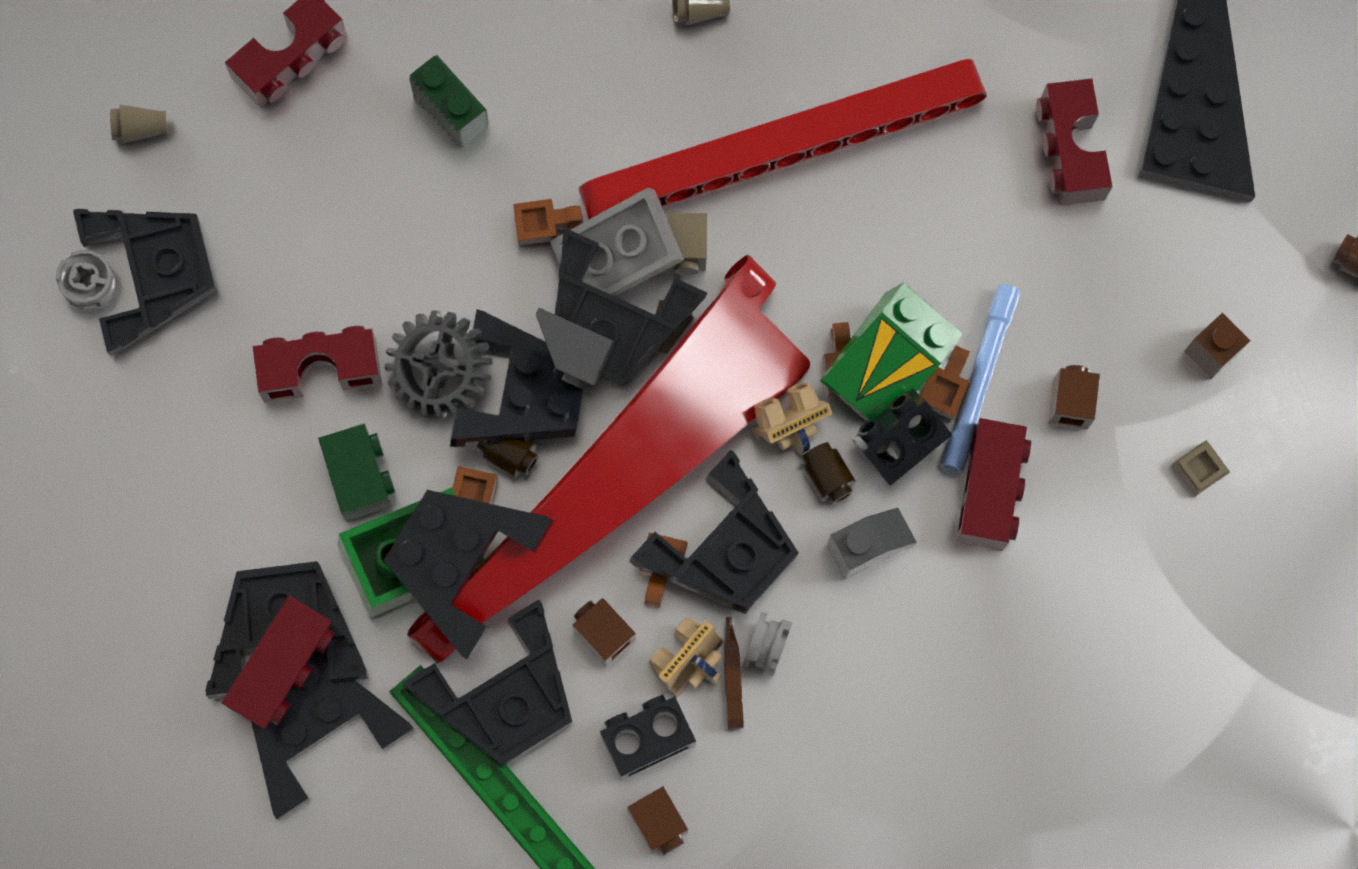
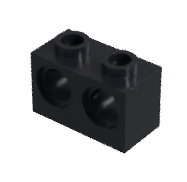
(907, 444)
(652, 746)

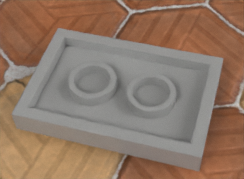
(632, 244)

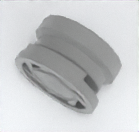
(86, 280)
(767, 644)

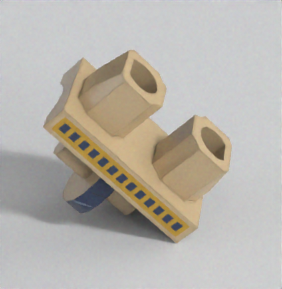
(794, 424)
(693, 661)

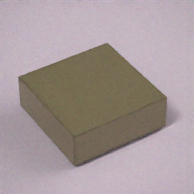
(1201, 468)

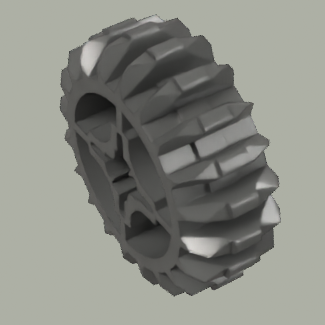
(444, 350)

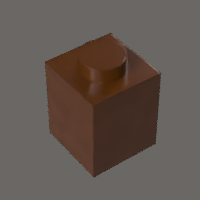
(1217, 345)
(1074, 397)
(603, 630)
(658, 821)

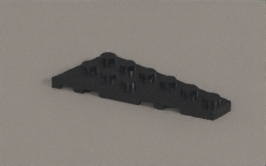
(1197, 109)

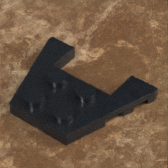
(165, 262)
(632, 329)
(533, 398)
(443, 549)
(739, 555)
(252, 608)
(512, 708)
(313, 716)

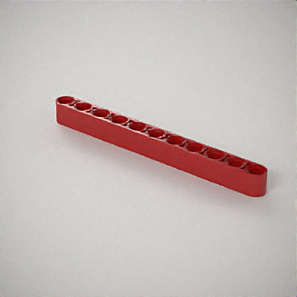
(792, 138)

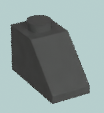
(574, 349)
(870, 541)

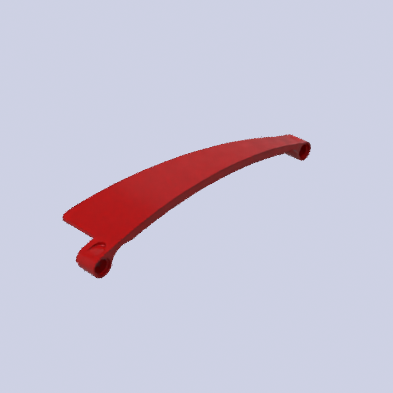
(668, 428)

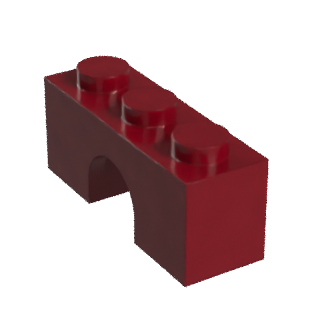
(267, 73)
(1076, 173)
(283, 363)

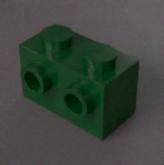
(356, 472)

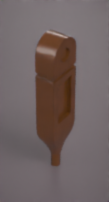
(732, 678)

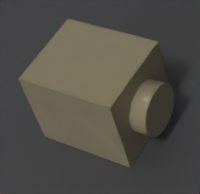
(691, 237)

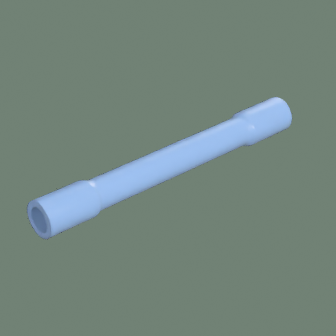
(999, 319)

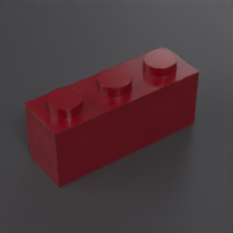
(993, 484)
(279, 663)

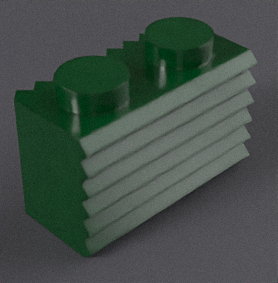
(448, 101)

